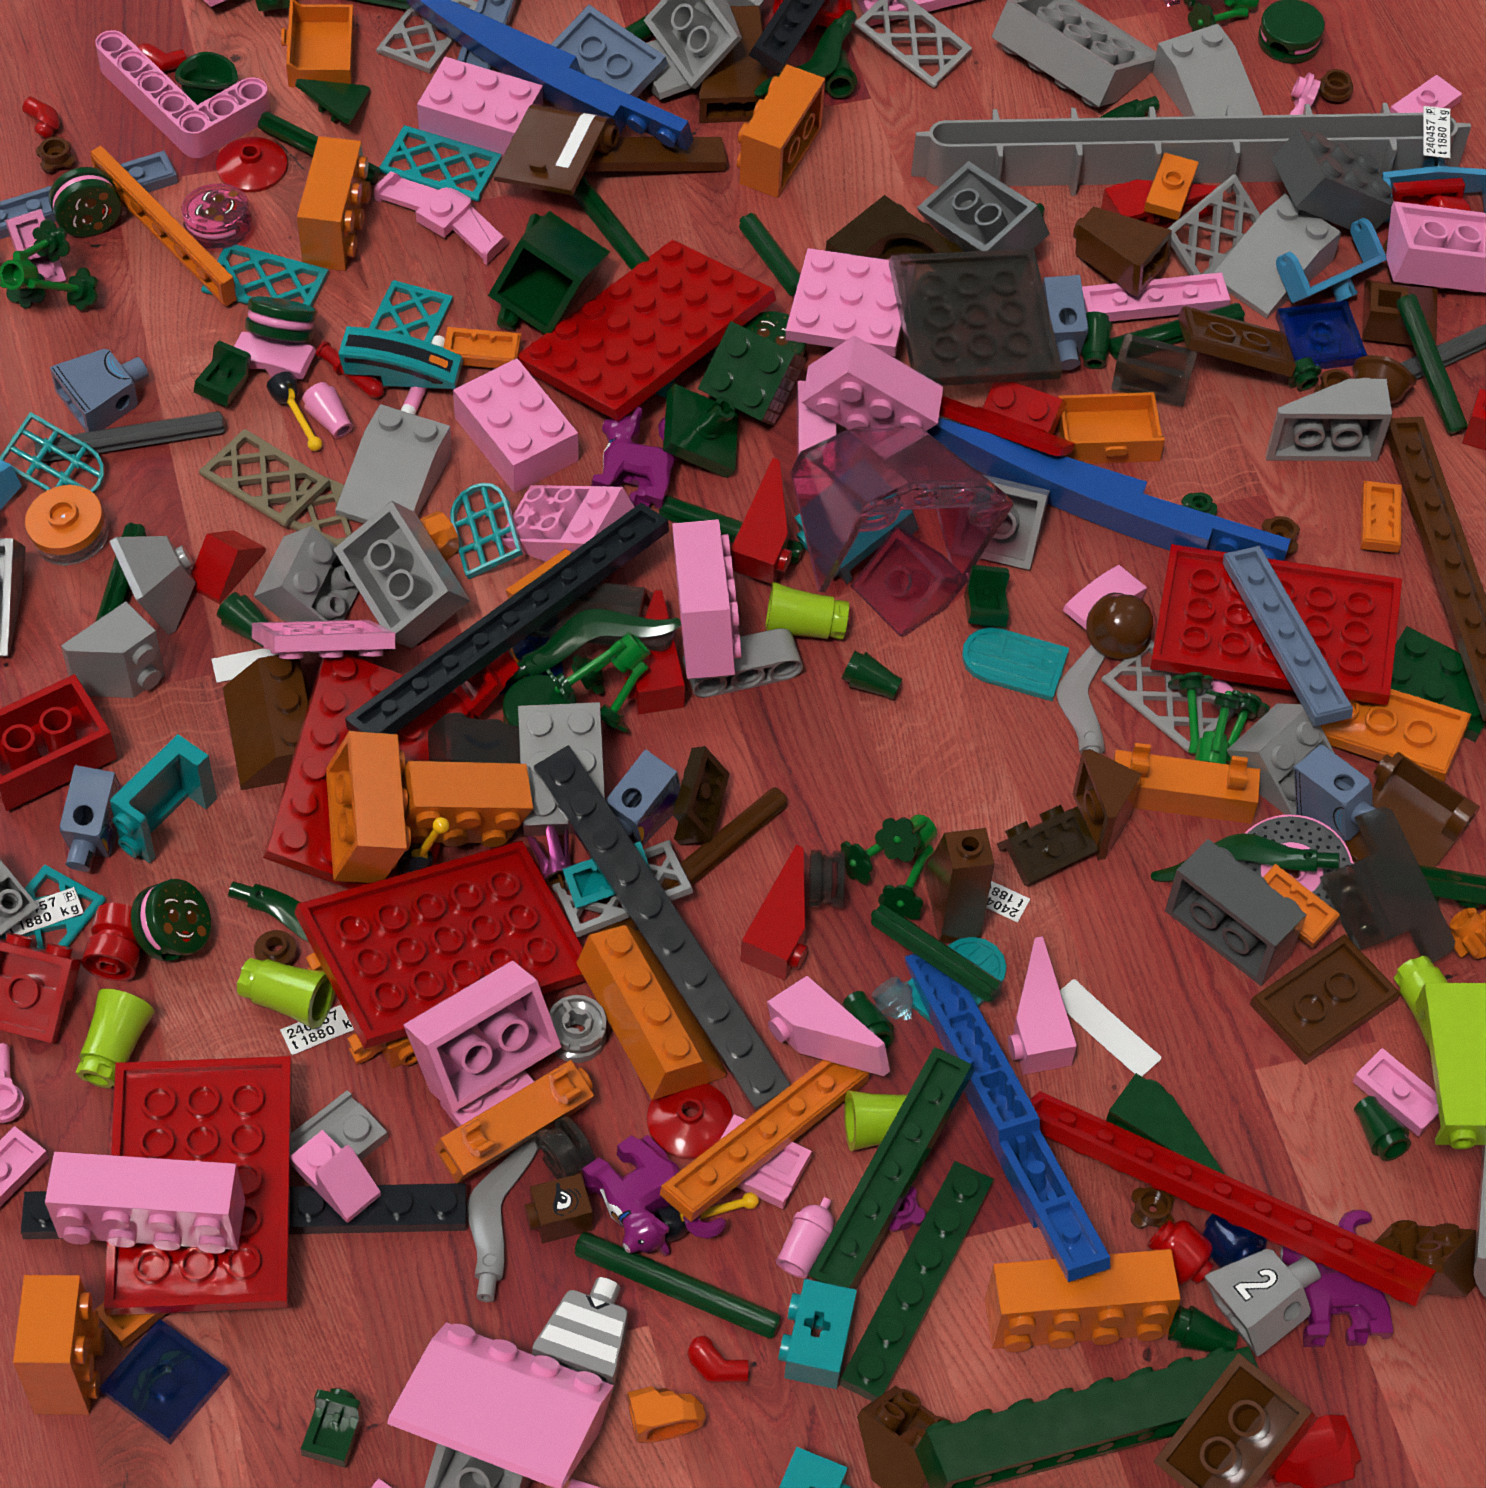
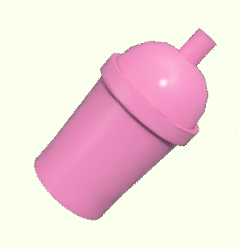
(806, 1239)

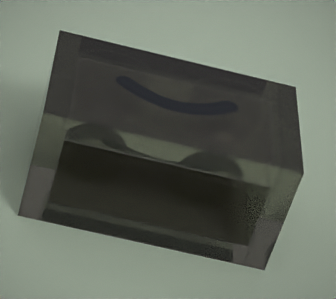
(1155, 368)
(473, 740)

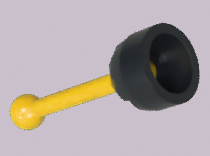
(285, 389)
(420, 854)
(676, 1223)

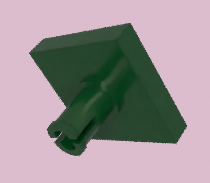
(701, 430)

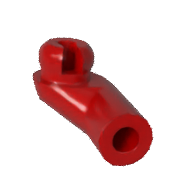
(163, 60)
(46, 115)
(712, 1365)

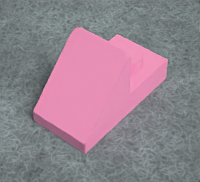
(20, 231)
(336, 1175)

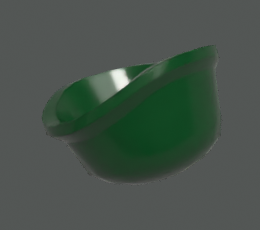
(205, 75)

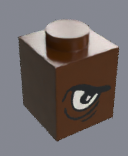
(559, 1208)

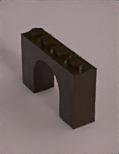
(888, 231)

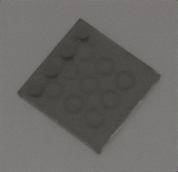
(975, 316)

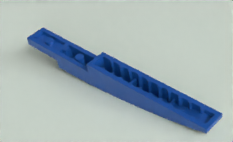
(555, 69)
(1103, 495)
(1010, 1124)

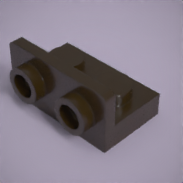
(699, 797)
(1049, 844)

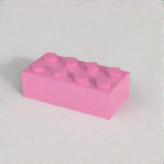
(706, 599)
(145, 1201)

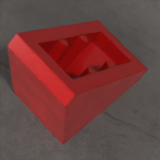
(224, 563)

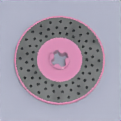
(1301, 833)

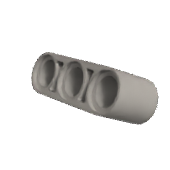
(764, 660)

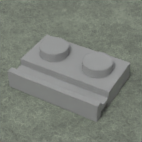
(345, 1124)

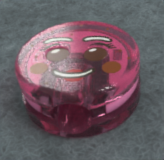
(217, 215)

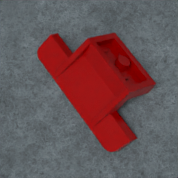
(1016, 415)

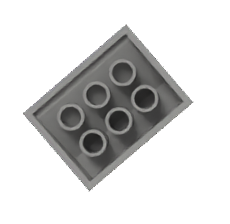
(1075, 48)

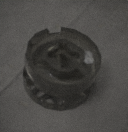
(822, 878)
(564, 1148)

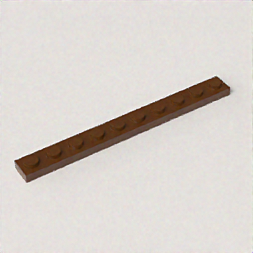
(1444, 544)

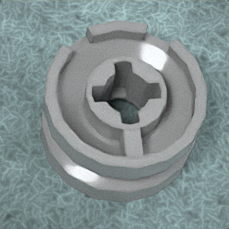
(581, 1011)

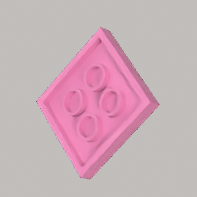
(845, 298)
(323, 637)

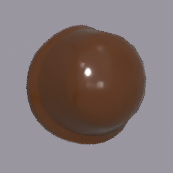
(1381, 367)
(1119, 626)

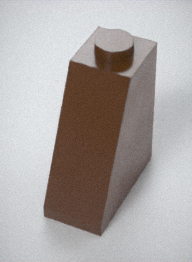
(1122, 247)

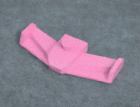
(443, 212)

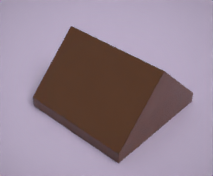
(1105, 797)

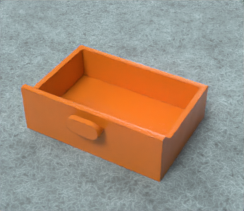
(319, 42)
(1112, 427)

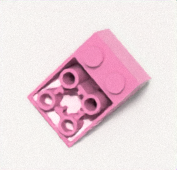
(564, 517)

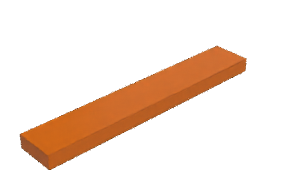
(167, 229)
(760, 1137)

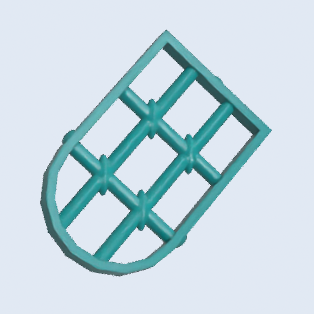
(48, 446)
(497, 532)

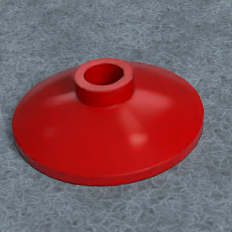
(251, 164)
(685, 1135)

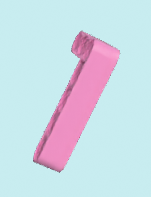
(191, 127)

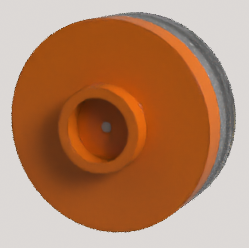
(67, 525)

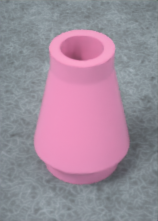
(326, 407)

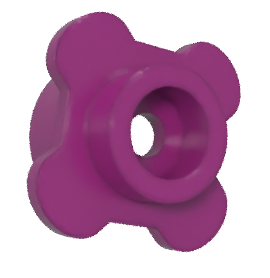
(910, 1215)

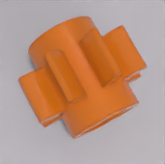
(1469, 933)

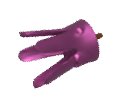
(558, 859)

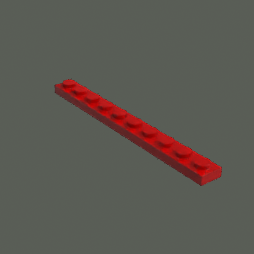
(1233, 1200)

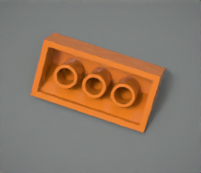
(647, 1013)

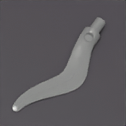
(1075, 701)
(486, 1220)

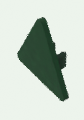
(338, 98)

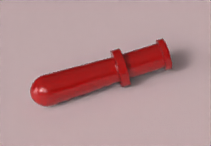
(366, 383)

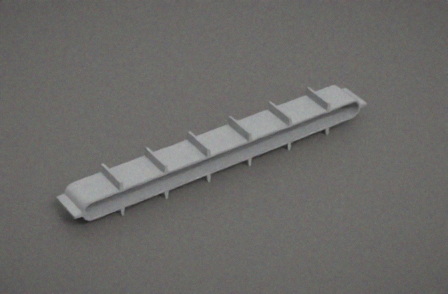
(1132, 148)

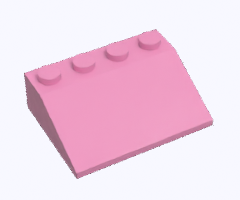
(503, 1405)

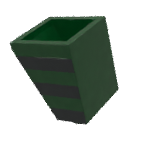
(548, 272)

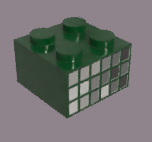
(752, 373)

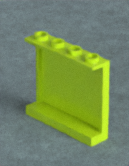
(1458, 1058)

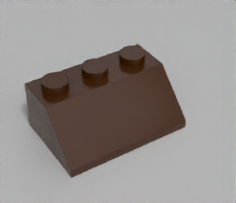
(265, 719)
(1236, 1432)

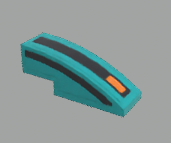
(398, 359)

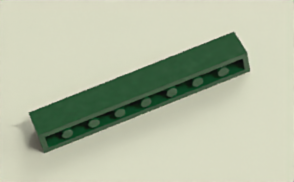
(1069, 1424)

